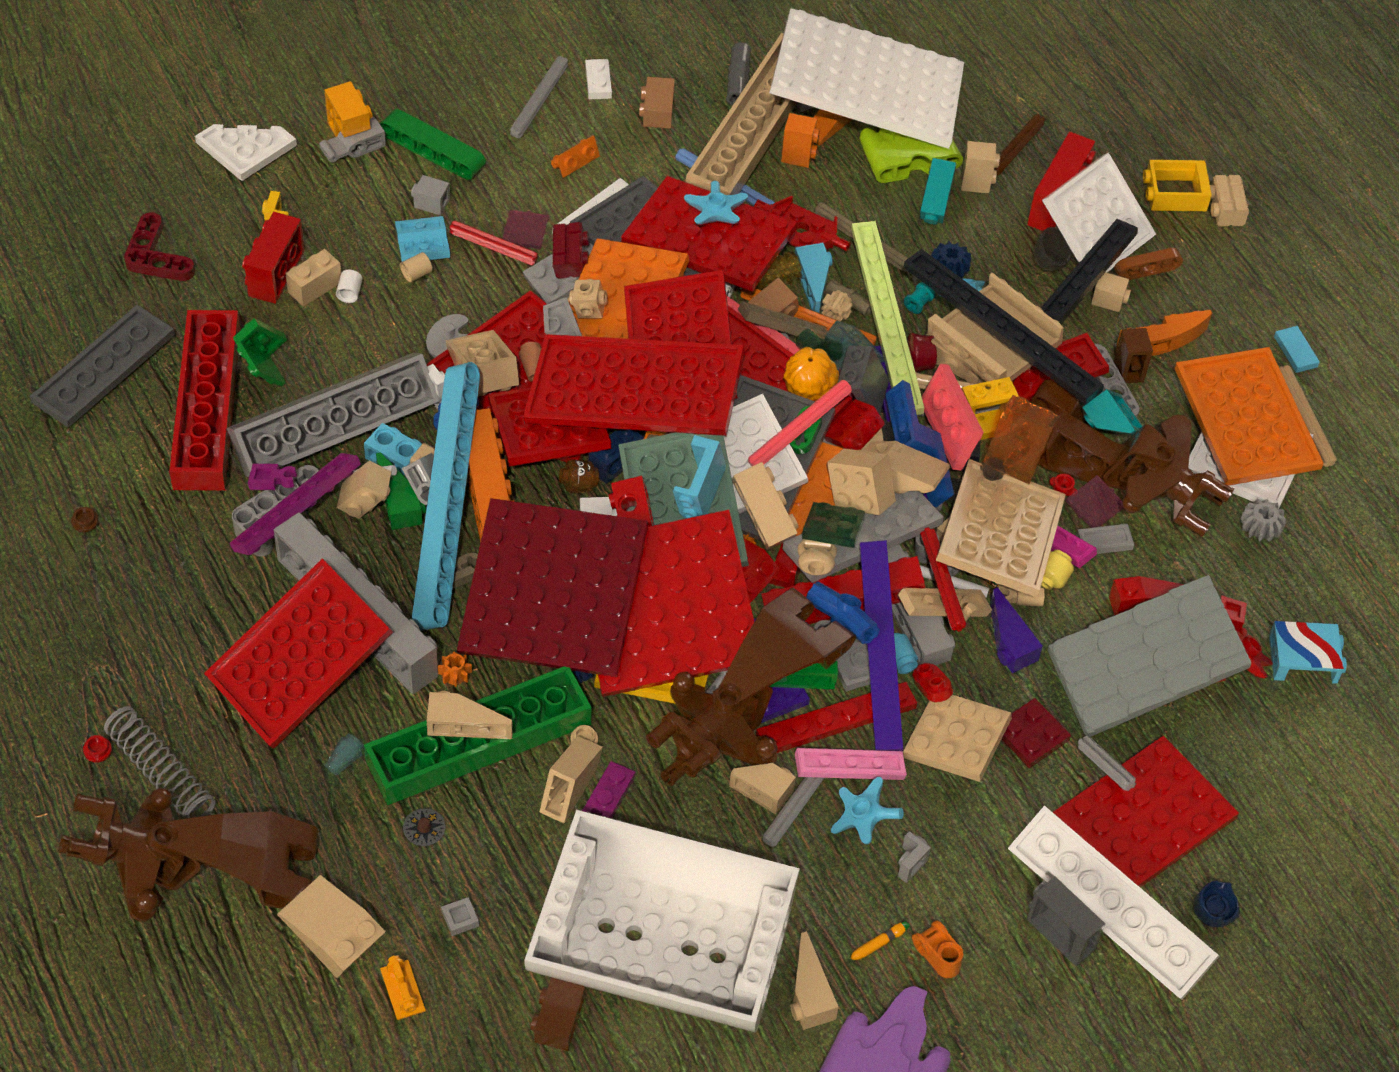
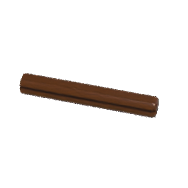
(1019, 142)

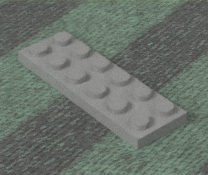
(896, 524)

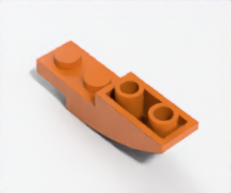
(1176, 330)

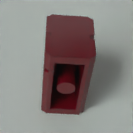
(569, 249)

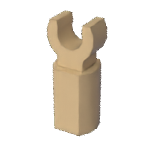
(1019, 598)

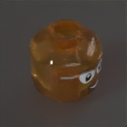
(579, 476)

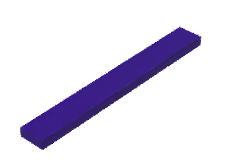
(882, 648)

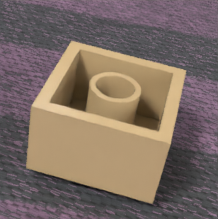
(862, 480)

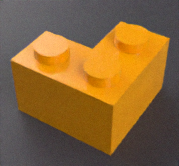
(346, 110)

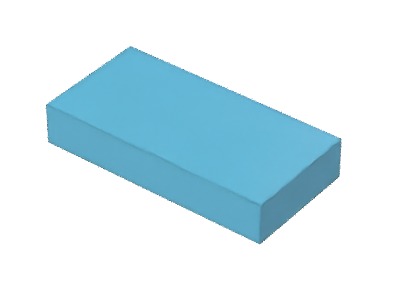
(1296, 349)

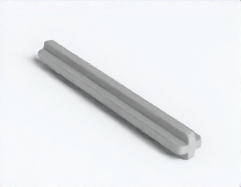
(538, 97)

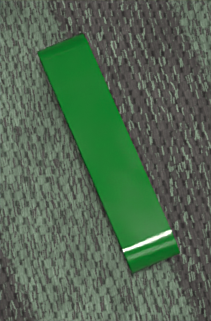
(433, 144)

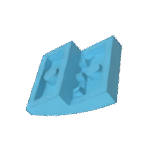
(424, 236)

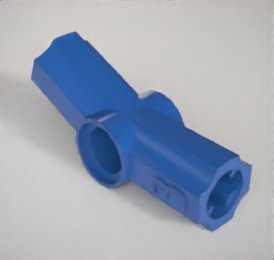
(845, 610)

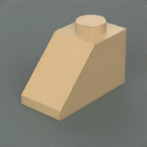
(764, 784)

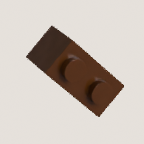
(1133, 354)
(558, 1014)

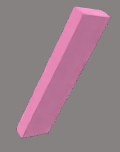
(850, 763)

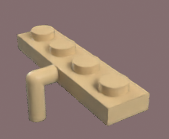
(929, 603)

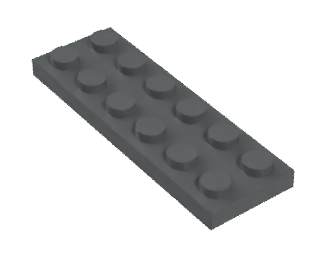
(102, 366)

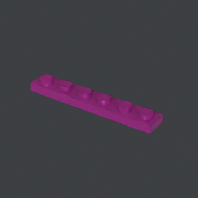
(299, 500)

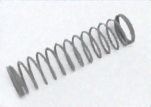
(128, 724)

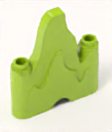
(897, 155)

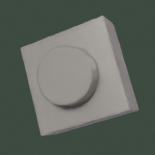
(460, 916)

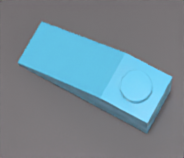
(814, 272)

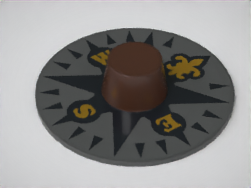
(424, 827)

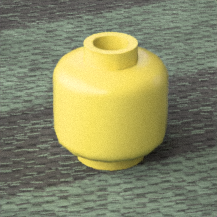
(1057, 570)

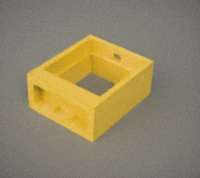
(1177, 171)
(980, 397)

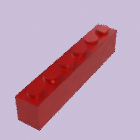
(902, 573)

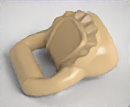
(815, 558)

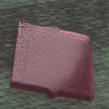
(526, 228)
(1095, 502)

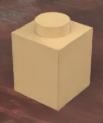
(1111, 292)

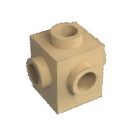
(588, 298)

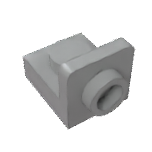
(914, 858)

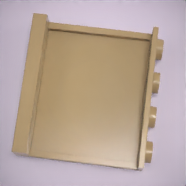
(981, 349)

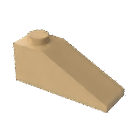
(460, 717)
(813, 997)

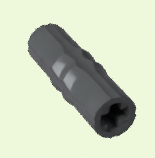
(738, 71)

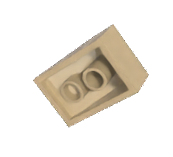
(492, 357)
(331, 925)

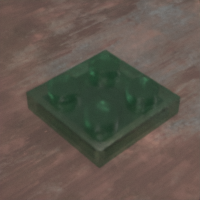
(833, 524)

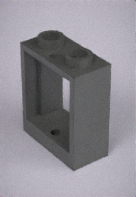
(1065, 920)

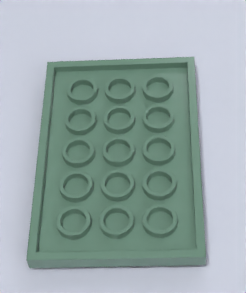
(670, 462)

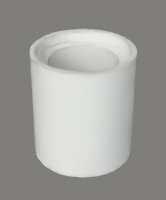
(349, 286)

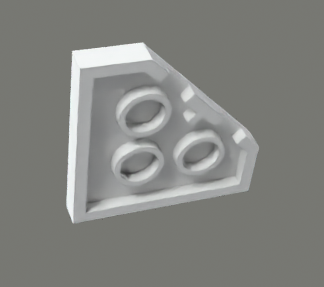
(245, 148)

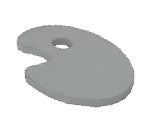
(443, 330)

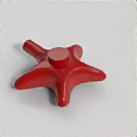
(1254, 651)

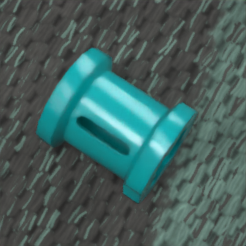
(919, 298)

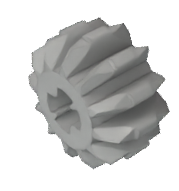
(1263, 520)

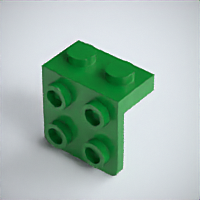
(256, 345)

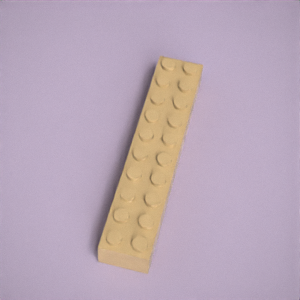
(744, 132)

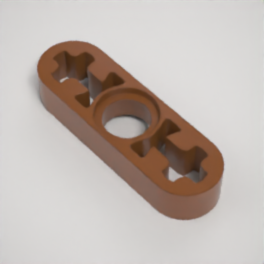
(1161, 262)

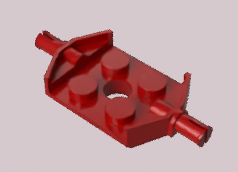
(817, 227)

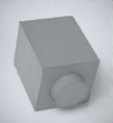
(431, 195)

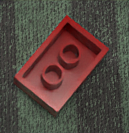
(272, 256)

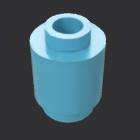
(905, 654)

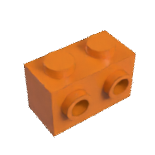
(799, 140)

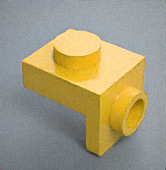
(272, 204)

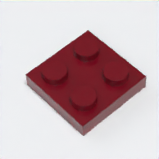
(1034, 733)

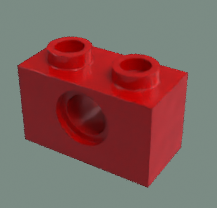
(628, 494)

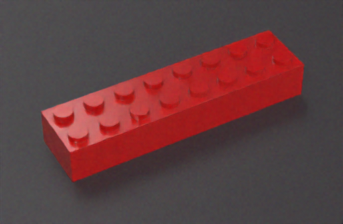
(205, 401)

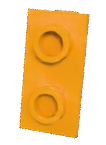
(402, 988)

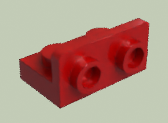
(855, 426)

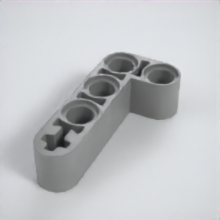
(263, 502)

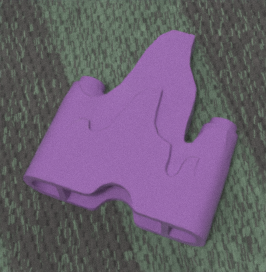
(889, 1043)

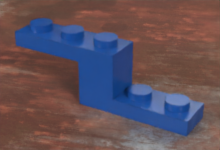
(917, 436)

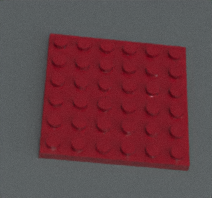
(553, 587)

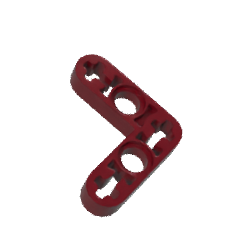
(147, 256)

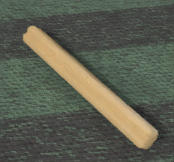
(1319, 438)

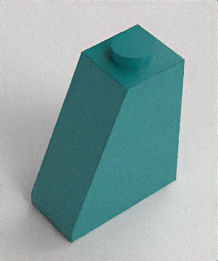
(937, 191)

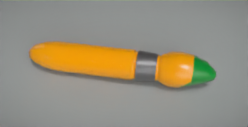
(879, 941)

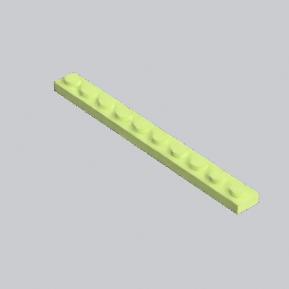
(885, 309)

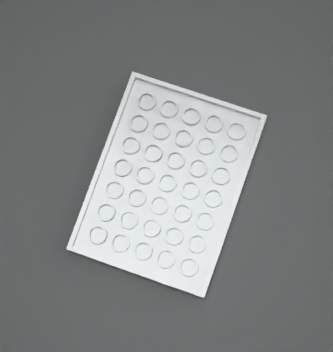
(868, 78)

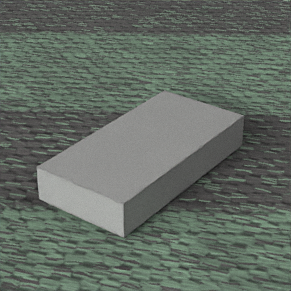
(1108, 538)

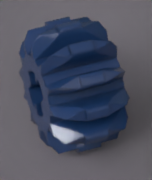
(953, 257)

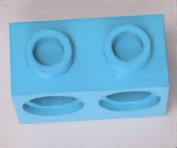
(392, 444)

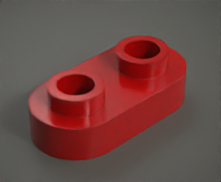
(932, 682)

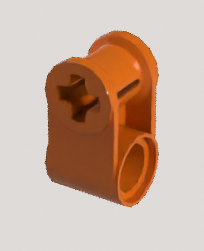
(935, 946)

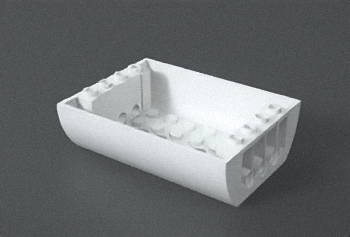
(675, 898)

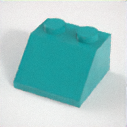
(1111, 414)

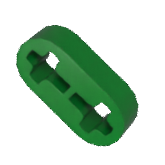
(809, 435)

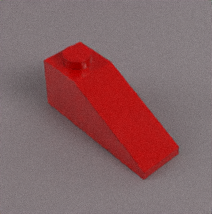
(1132, 591)

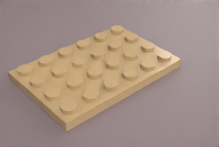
(1001, 529)

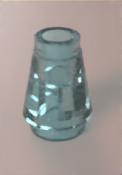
(344, 754)

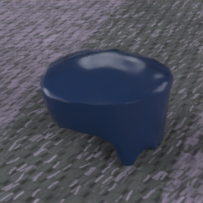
(1216, 904)

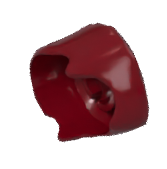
(922, 351)

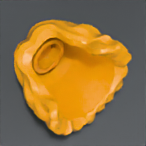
(810, 378)

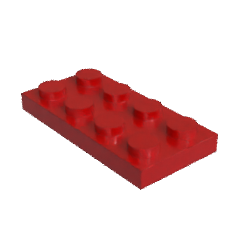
(1079, 350)

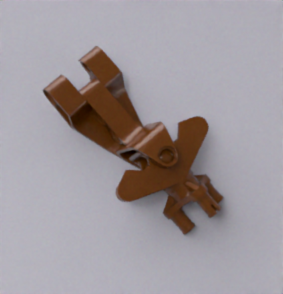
(1153, 473)
(726, 719)
(171, 851)

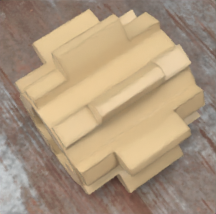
(837, 305)

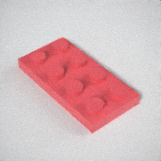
(951, 416)

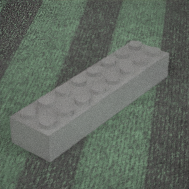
(334, 413)
(406, 651)

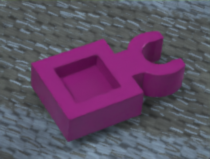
(270, 475)

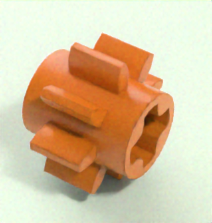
(455, 669)

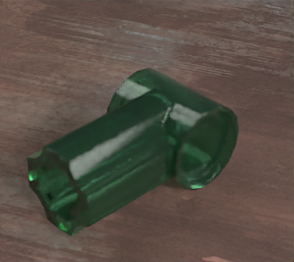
(810, 339)

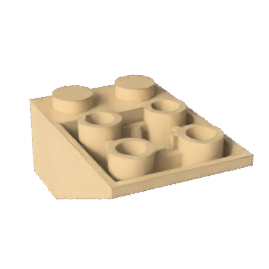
(911, 468)

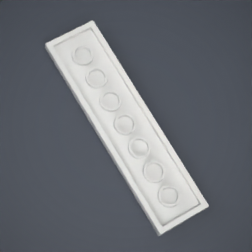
(1128, 912)

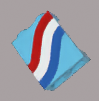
(1306, 648)

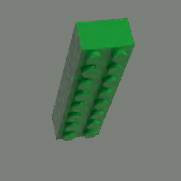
(539, 713)

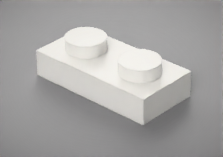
(598, 79)

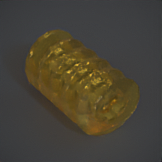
(782, 267)

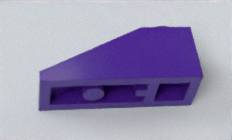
(1014, 640)

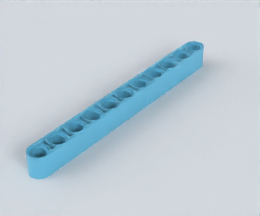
(446, 497)

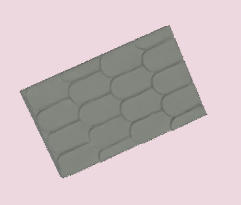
(1148, 656)

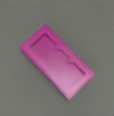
(1076, 548)

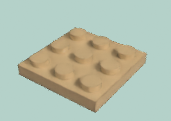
(957, 736)

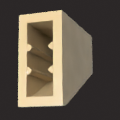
(570, 778)

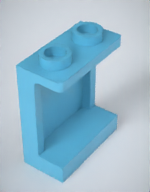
(711, 467)

